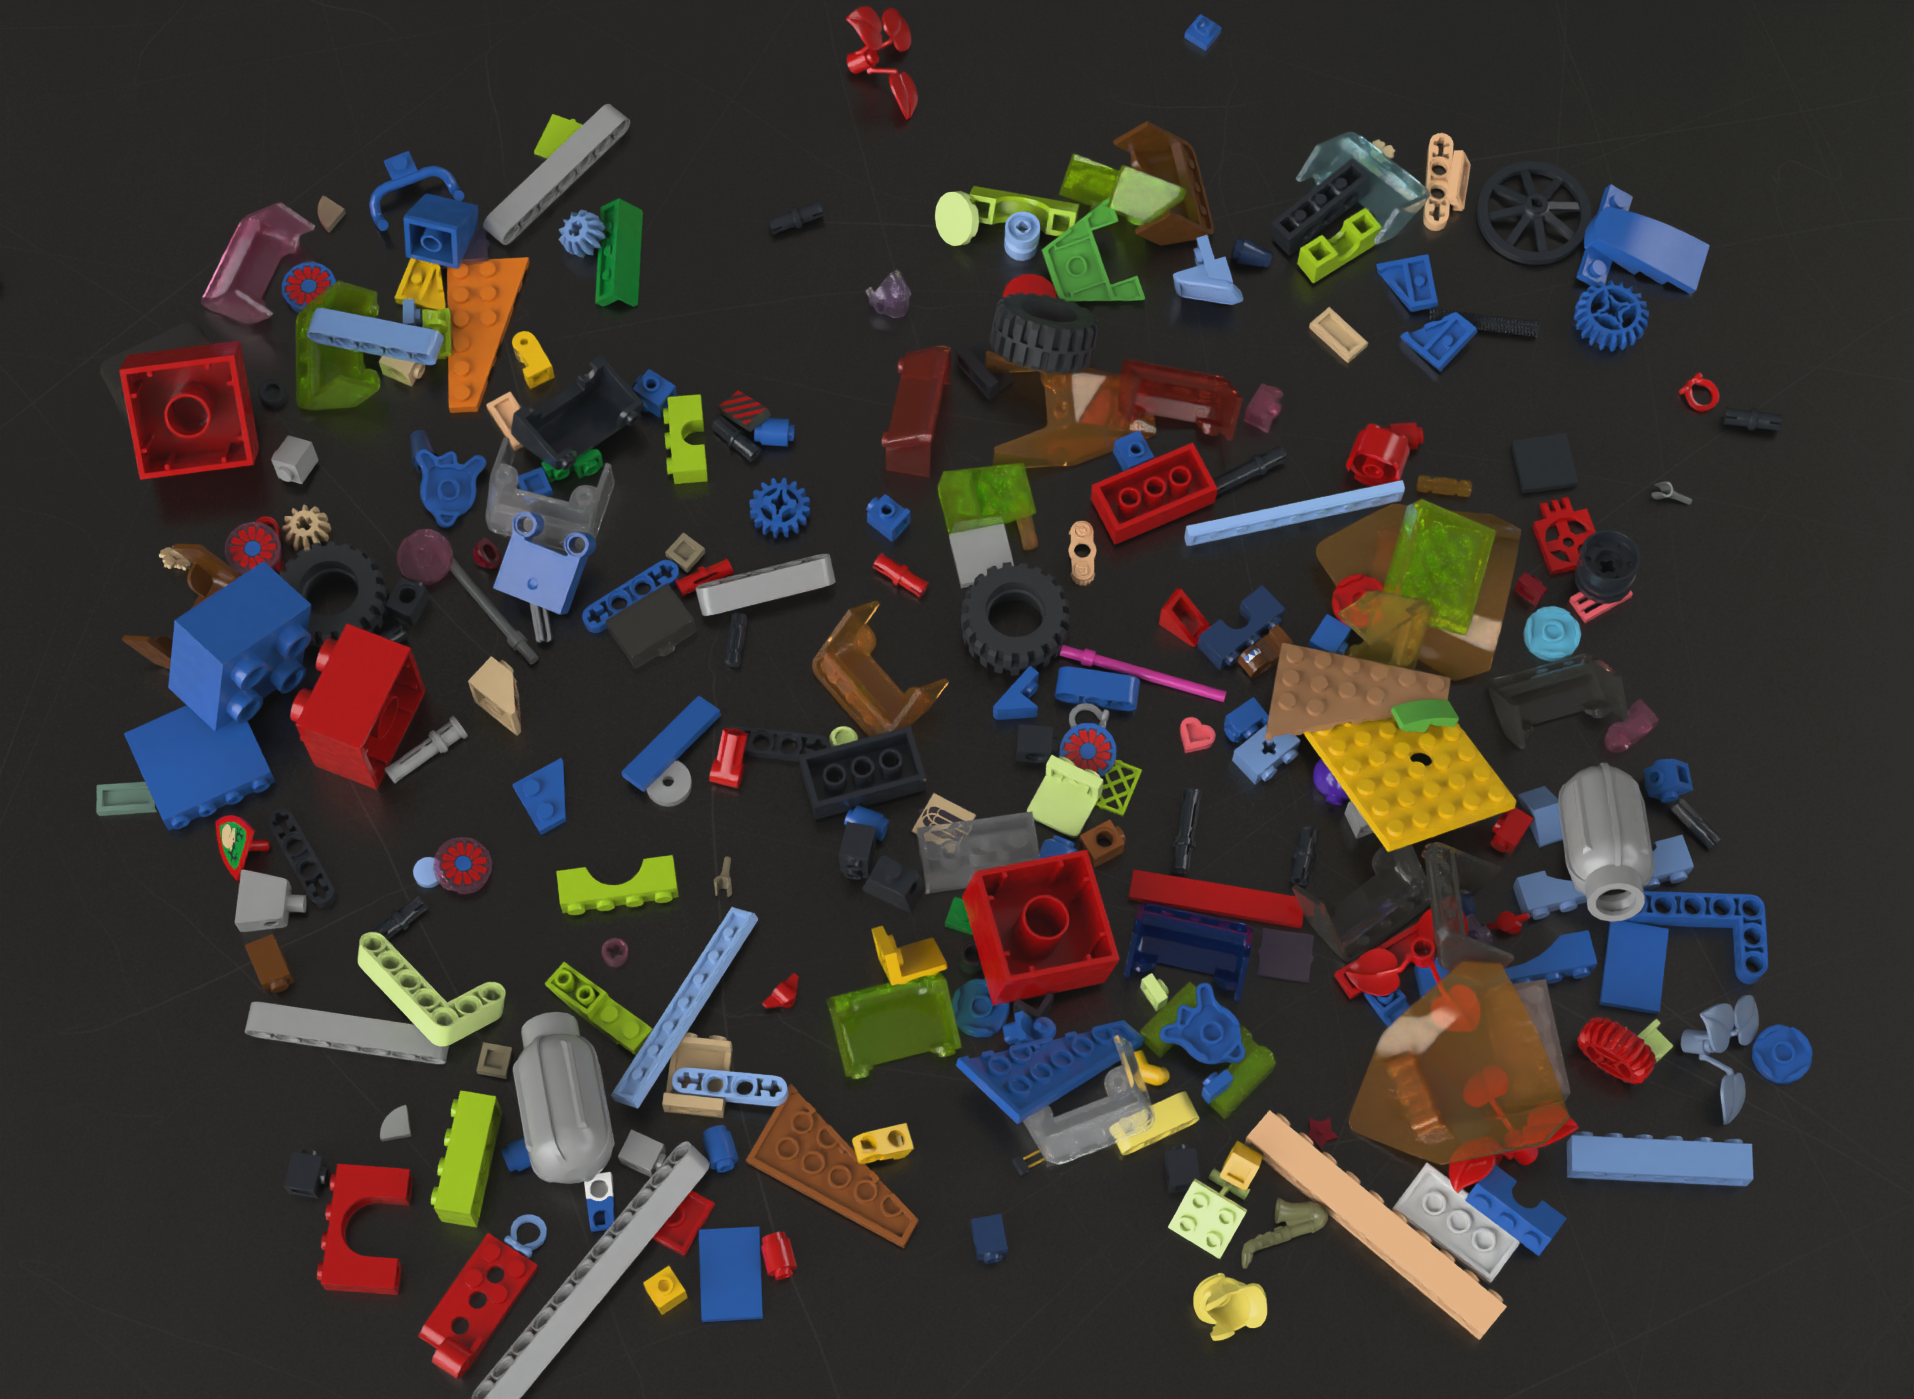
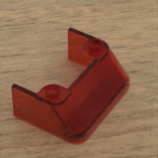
(1178, 395)
(916, 410)

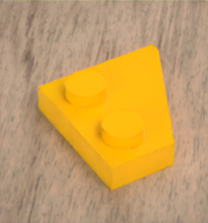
(423, 284)

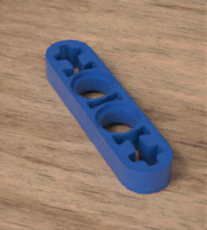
(627, 592)

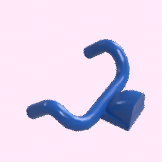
(403, 173)

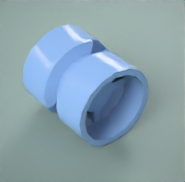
(1022, 236)

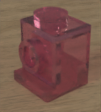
(1264, 407)

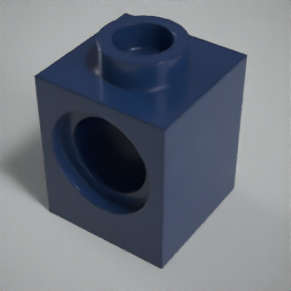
(989, 1238)

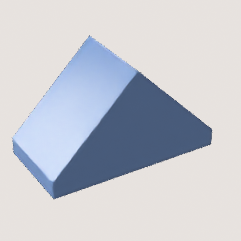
(1544, 809)

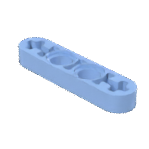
(729, 1090)

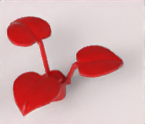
(869, 27)
(1377, 969)
(1473, 1170)

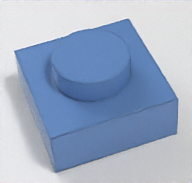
(411, 314)

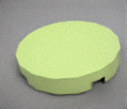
(956, 218)

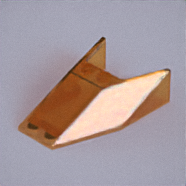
(1079, 417)

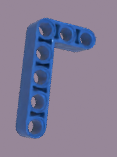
(1707, 917)

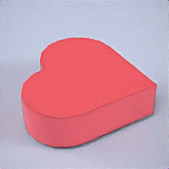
(1195, 735)

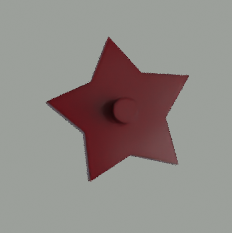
(1320, 1132)

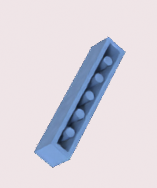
(1659, 1160)

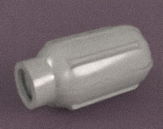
(1606, 840)
(562, 1101)

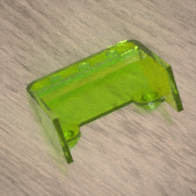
(1130, 191)

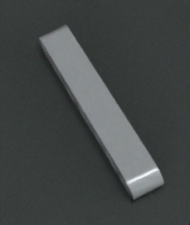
(556, 174)
(342, 1032)

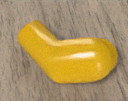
(1151, 1073)

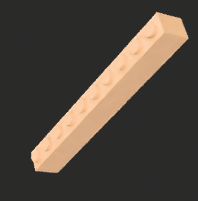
(1376, 1225)

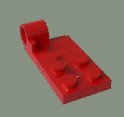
(459, 1351)

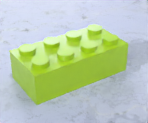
(467, 1158)

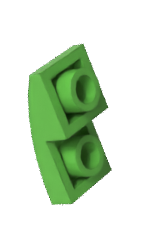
(1421, 713)

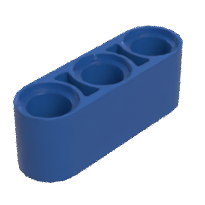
(1097, 688)

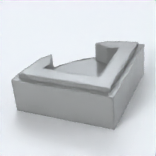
(396, 1125)

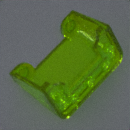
(893, 1023)

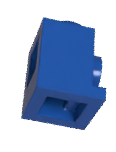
(891, 524)
(1245, 721)

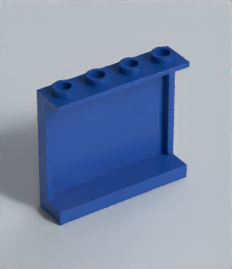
(194, 767)

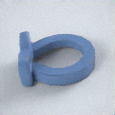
(526, 1250)

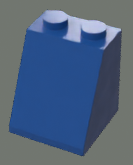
(439, 230)

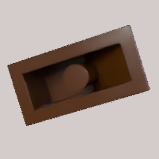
(270, 964)

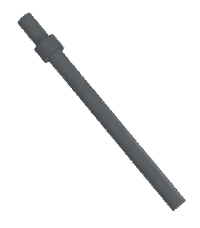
(515, 638)

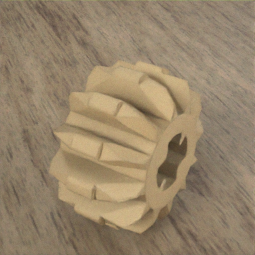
(313, 520)

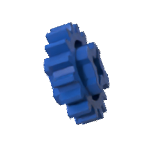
(789, 515)

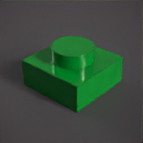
(957, 917)

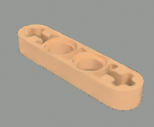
(1436, 181)

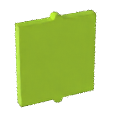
(555, 134)

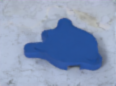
(447, 486)
(1207, 1031)

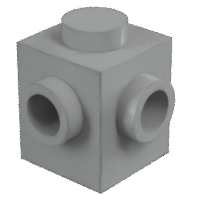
(294, 459)

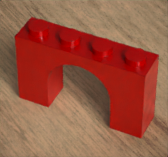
(353, 1189)

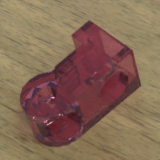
(1626, 733)

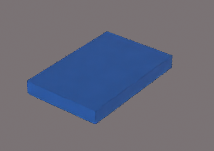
(1634, 966)
(730, 1274)

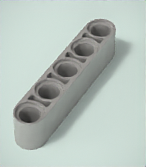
(765, 584)

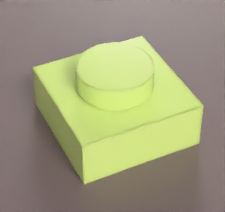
(1155, 991)

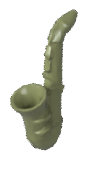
(1299, 1219)

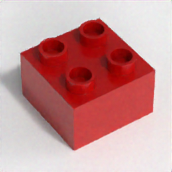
(189, 409)
(358, 705)
(1040, 927)

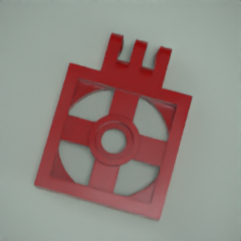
(1560, 517)

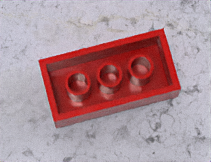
(1153, 493)

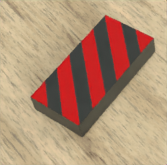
(744, 410)

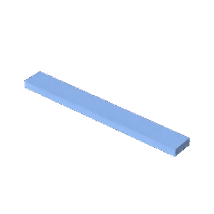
(1294, 513)
(684, 1007)

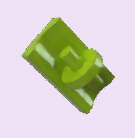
(441, 322)

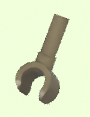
(724, 881)

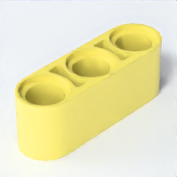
(1170, 1117)

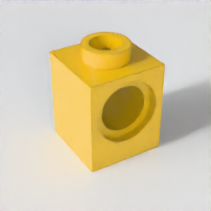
(1241, 1166)
(665, 1290)

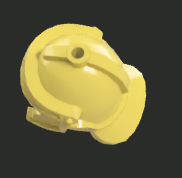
(1229, 1305)

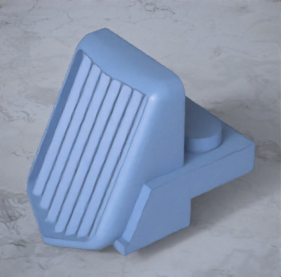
(1209, 279)

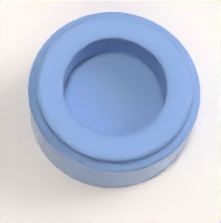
(424, 873)

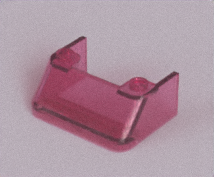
(252, 261)

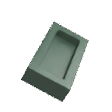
(124, 799)

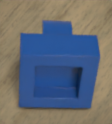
(1203, 32)

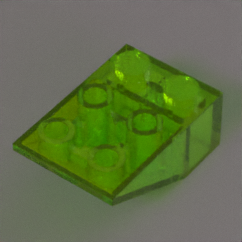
(985, 496)

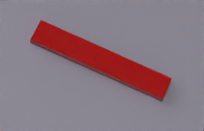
(1215, 898)

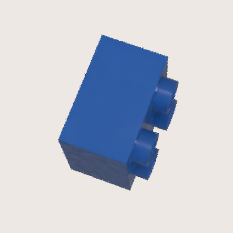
(240, 647)

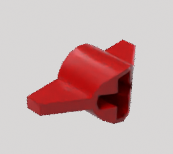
(1509, 922)
(784, 994)

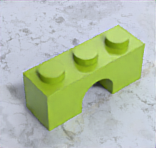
(1324, 256)
(687, 460)

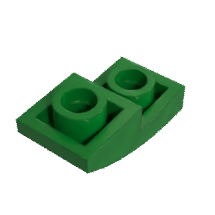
(585, 465)

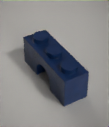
(1226, 644)

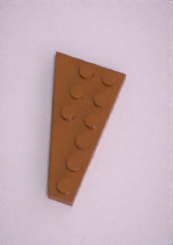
(817, 1162)

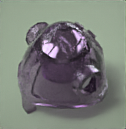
(891, 296)

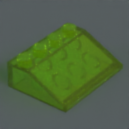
(1442, 562)

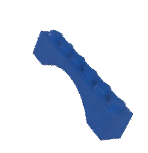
(1566, 957)

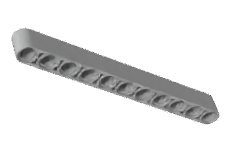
(595, 1275)

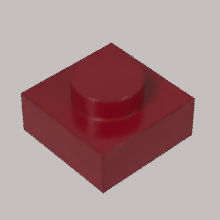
(1530, 588)

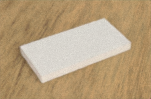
(1455, 1225)

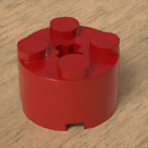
(1378, 456)

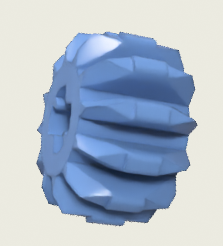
(582, 233)

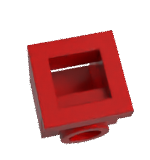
(1510, 830)

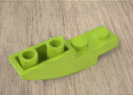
(598, 1008)

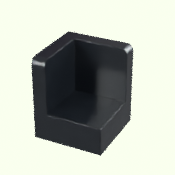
(1036, 1006)

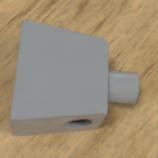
(265, 902)

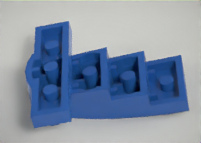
(1639, 246)

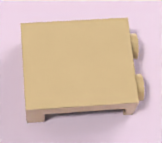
(701, 1054)

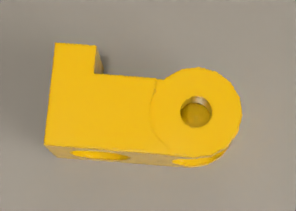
(530, 353)
(883, 1144)

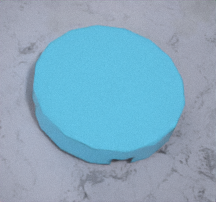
(1552, 633)

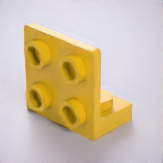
(908, 961)

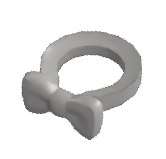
(1102, 716)

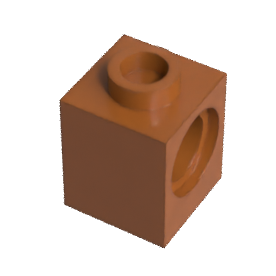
(1098, 854)

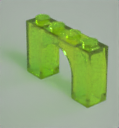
(1247, 1074)

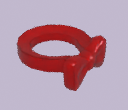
(1697, 379)

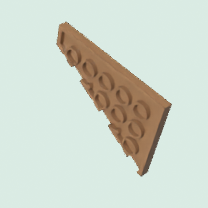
(1331, 689)

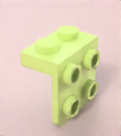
(1066, 796)

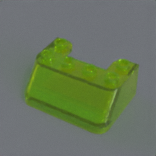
(329, 374)

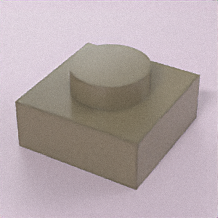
(685, 552)
(495, 1060)

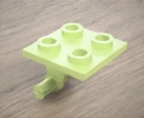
(1209, 1216)

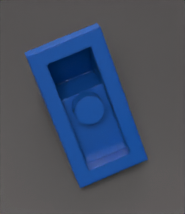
(1014, 702)

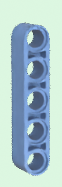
(375, 336)

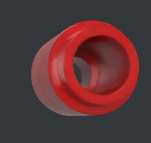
(1410, 430)
(778, 1255)

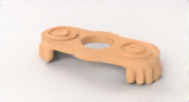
(1082, 568)

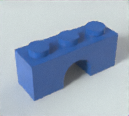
(1528, 1225)

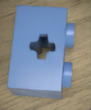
(1260, 766)

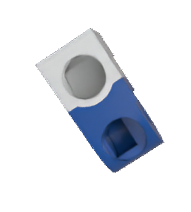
(600, 1201)

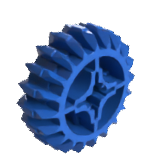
(1606, 325)

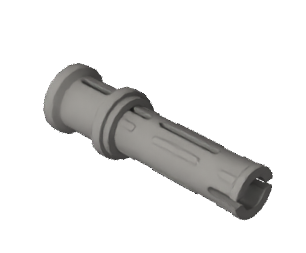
(437, 742)

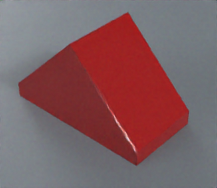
(1183, 618)

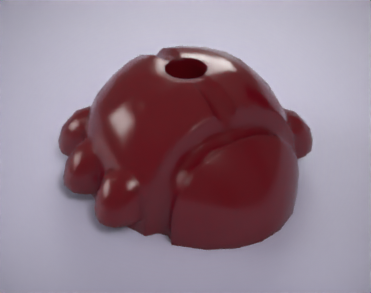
(487, 554)

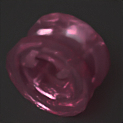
(619, 960)

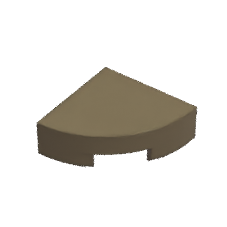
(329, 213)

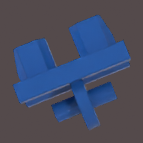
(1027, 1029)

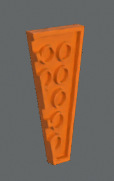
(480, 308)

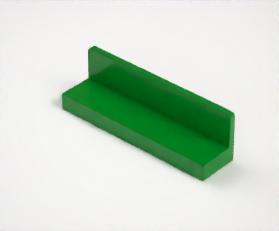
(619, 254)

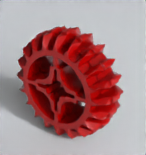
(1616, 1050)

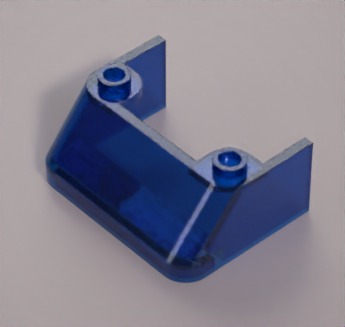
(1190, 943)

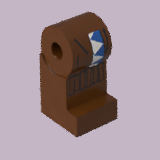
(1264, 653)

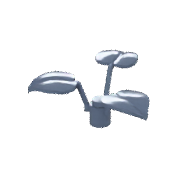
(1719, 1025)

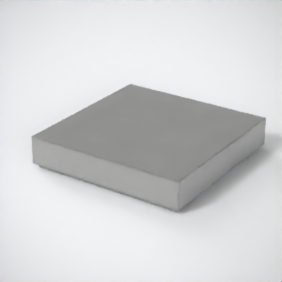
(979, 550)

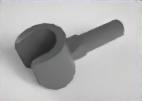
(1667, 491)

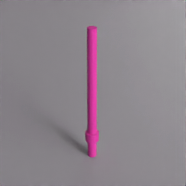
(1089, 658)

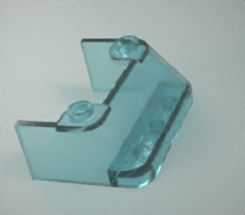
(1394, 192)

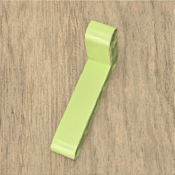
(437, 1019)

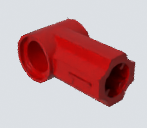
(728, 765)

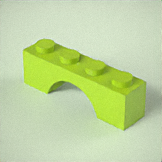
(997, 206)
(582, 892)

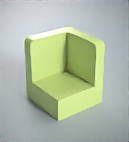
(1656, 1040)

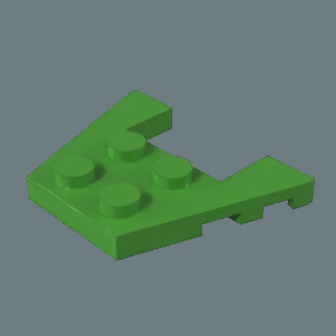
(1078, 267)

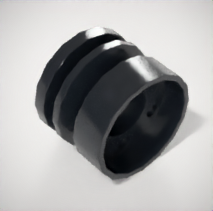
(1607, 566)

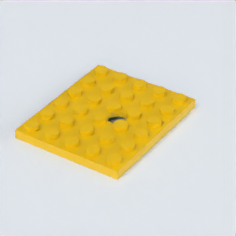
(1404, 797)

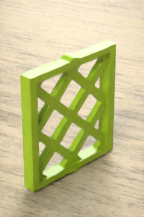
(1129, 791)

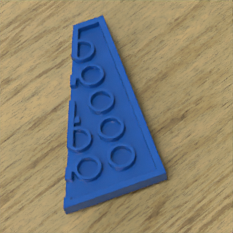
(1045, 1069)

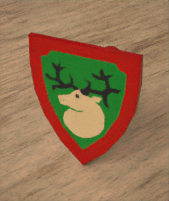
(236, 841)

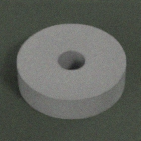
(675, 793)

